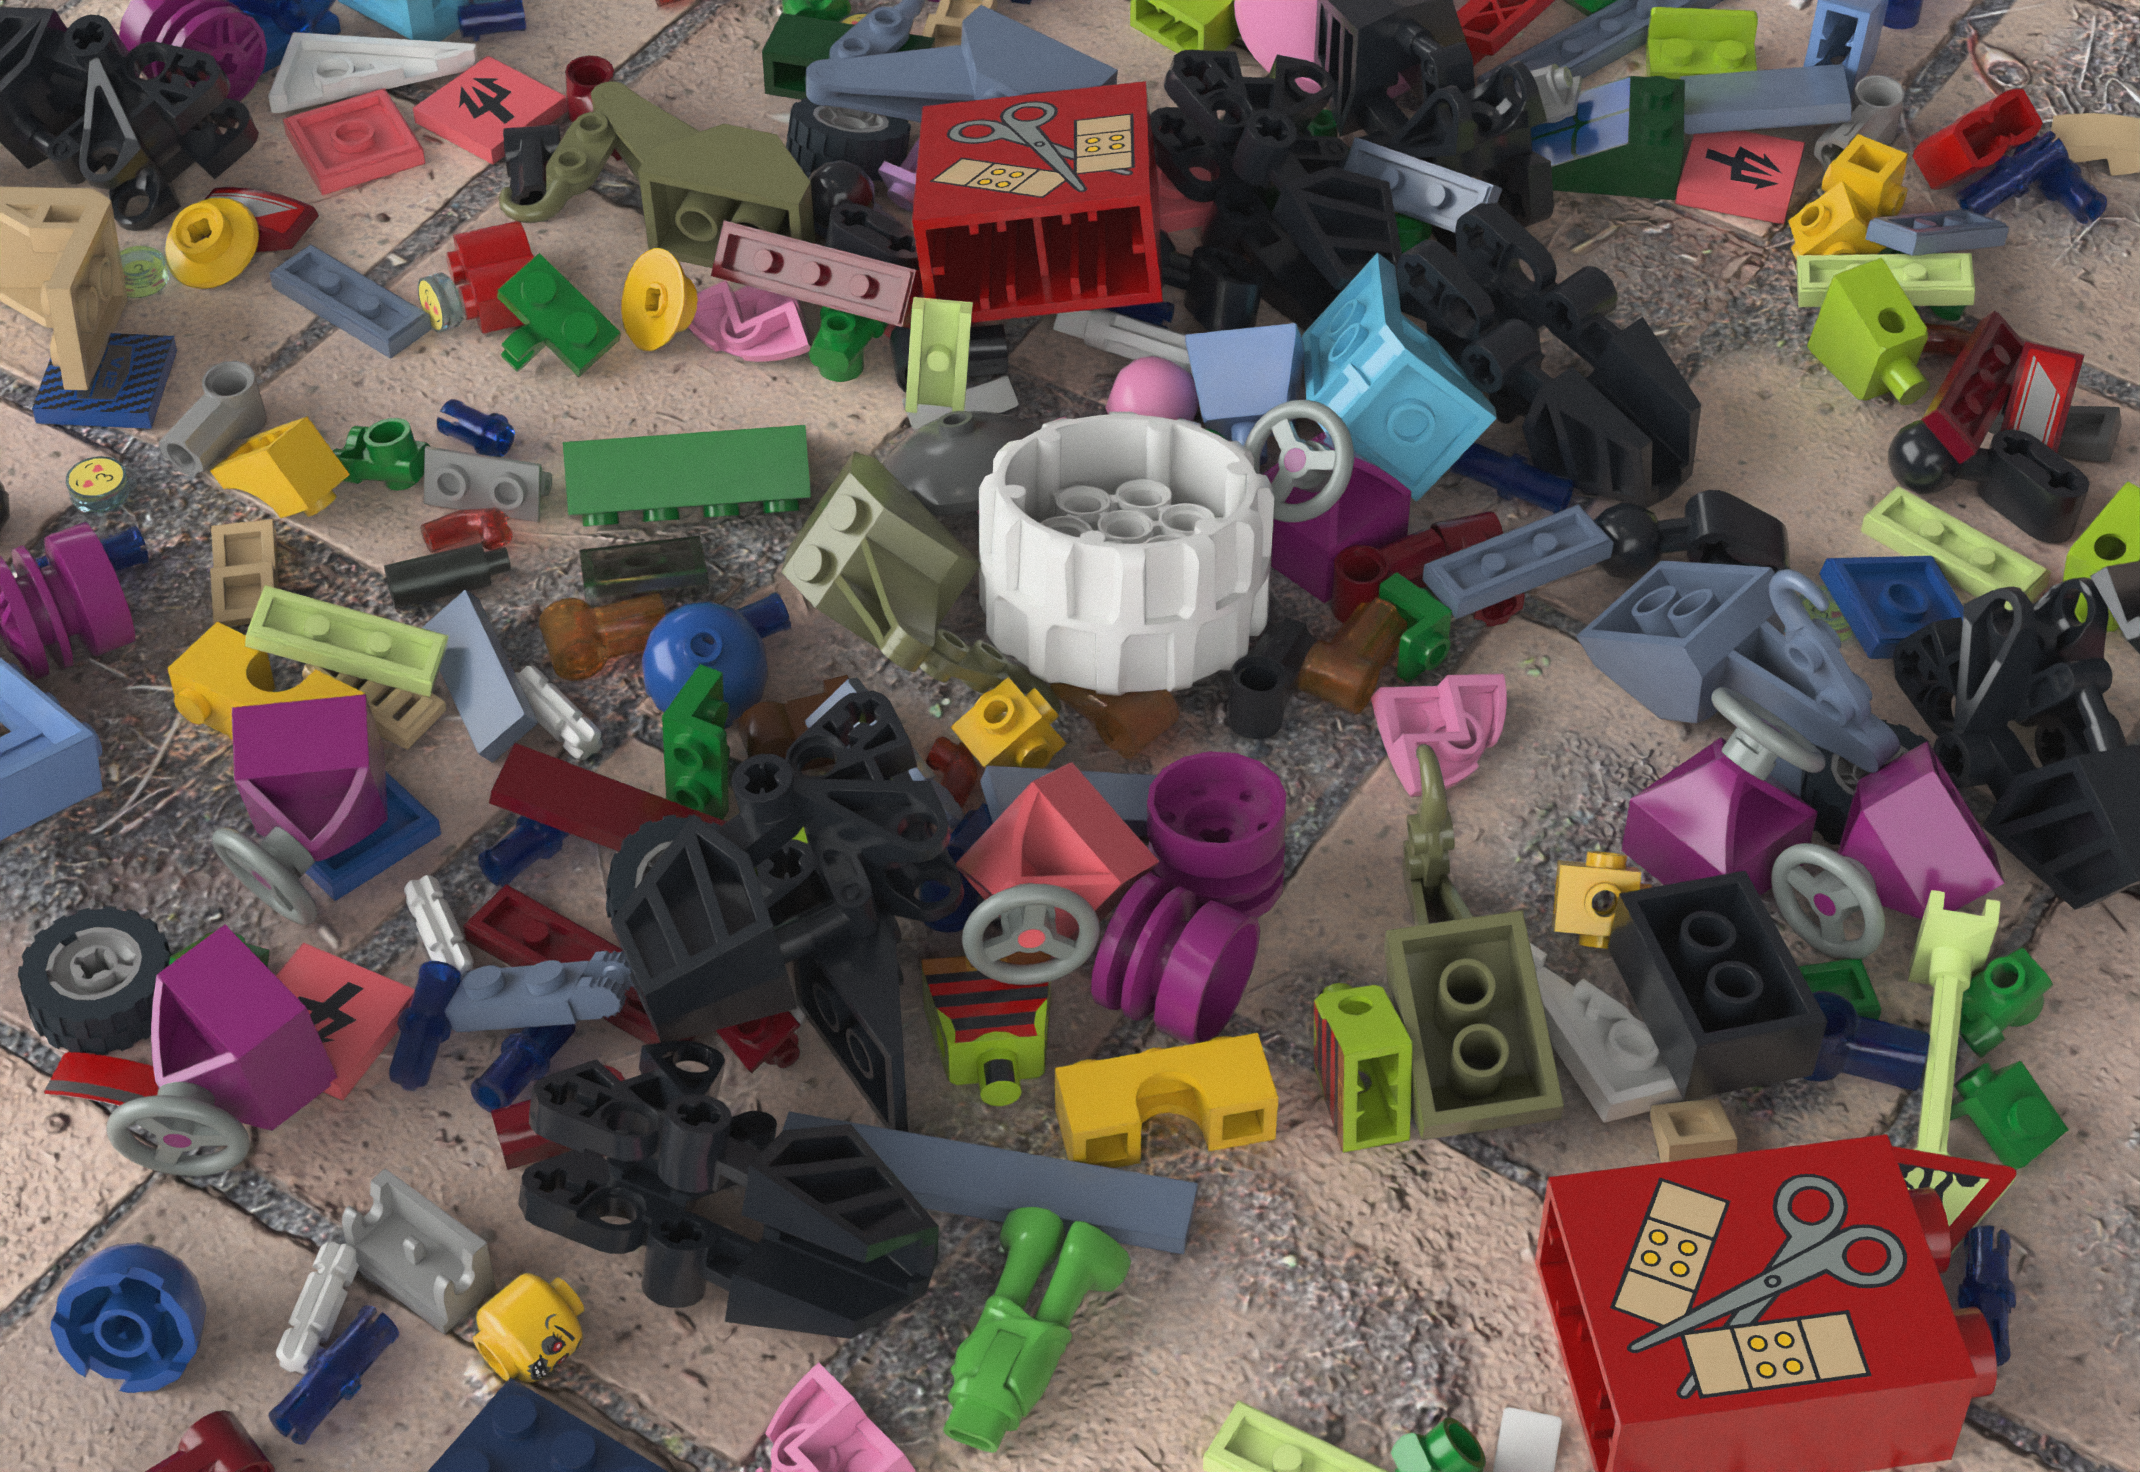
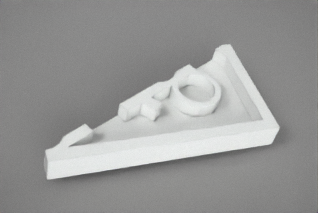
(340, 67)
(1604, 1047)

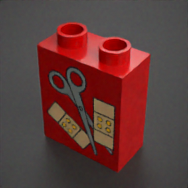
(1039, 202)
(1760, 1313)

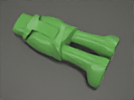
(1010, 1354)

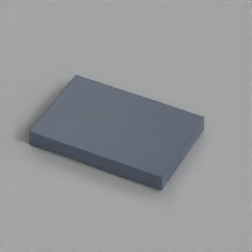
(1766, 99)

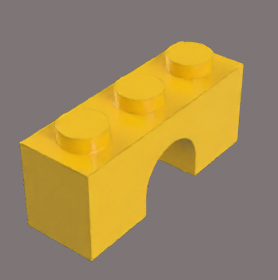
(225, 674)
(1214, 1083)

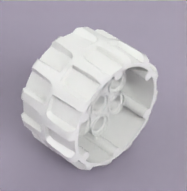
(1124, 552)

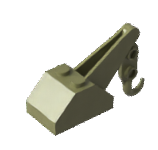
(684, 175)
(892, 576)
(1465, 993)

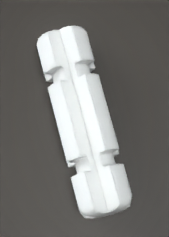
(559, 714)
(437, 924)
(317, 1306)

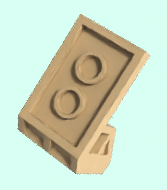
(63, 271)

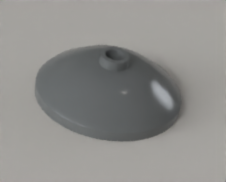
(952, 456)

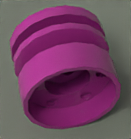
(202, 26)
(65, 599)
(1220, 830)
(1175, 960)

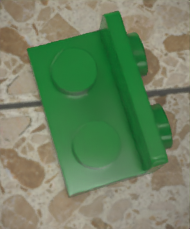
(697, 744)

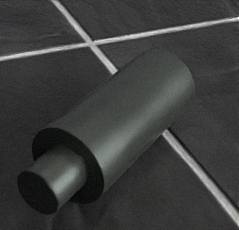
(444, 573)

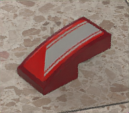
(278, 217)
(2043, 392)

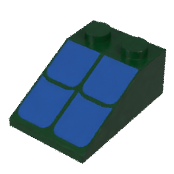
(1620, 140)

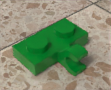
(555, 318)

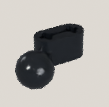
(844, 205)
(1218, 283)
(2014, 476)
(1714, 531)

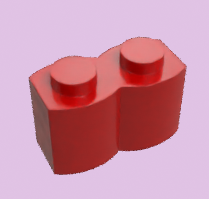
(1977, 139)
(484, 263)

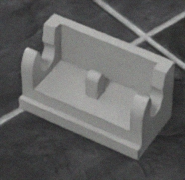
(419, 1253)

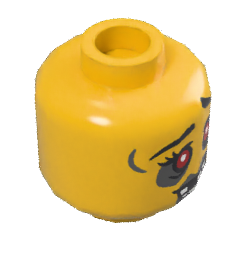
(529, 1327)

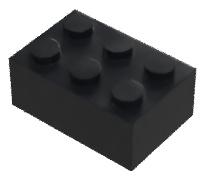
(1716, 985)

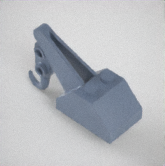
(993, 61)
(1724, 626)

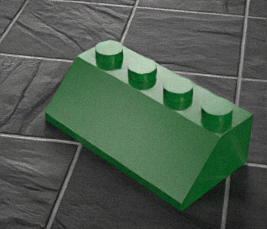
(687, 471)

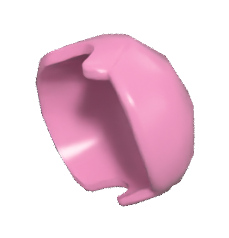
(1154, 389)

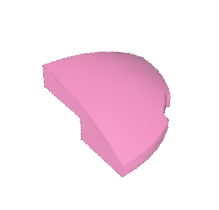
(750, 323)
(1452, 718)
(827, 1431)

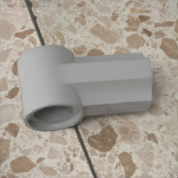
(1873, 115)
(225, 413)

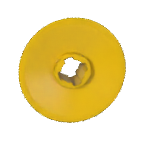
(221, 255)
(657, 300)

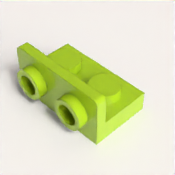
(1700, 41)

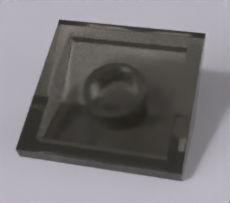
(644, 568)

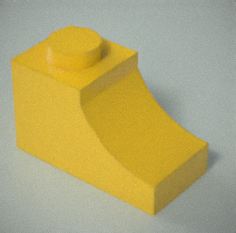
(285, 468)

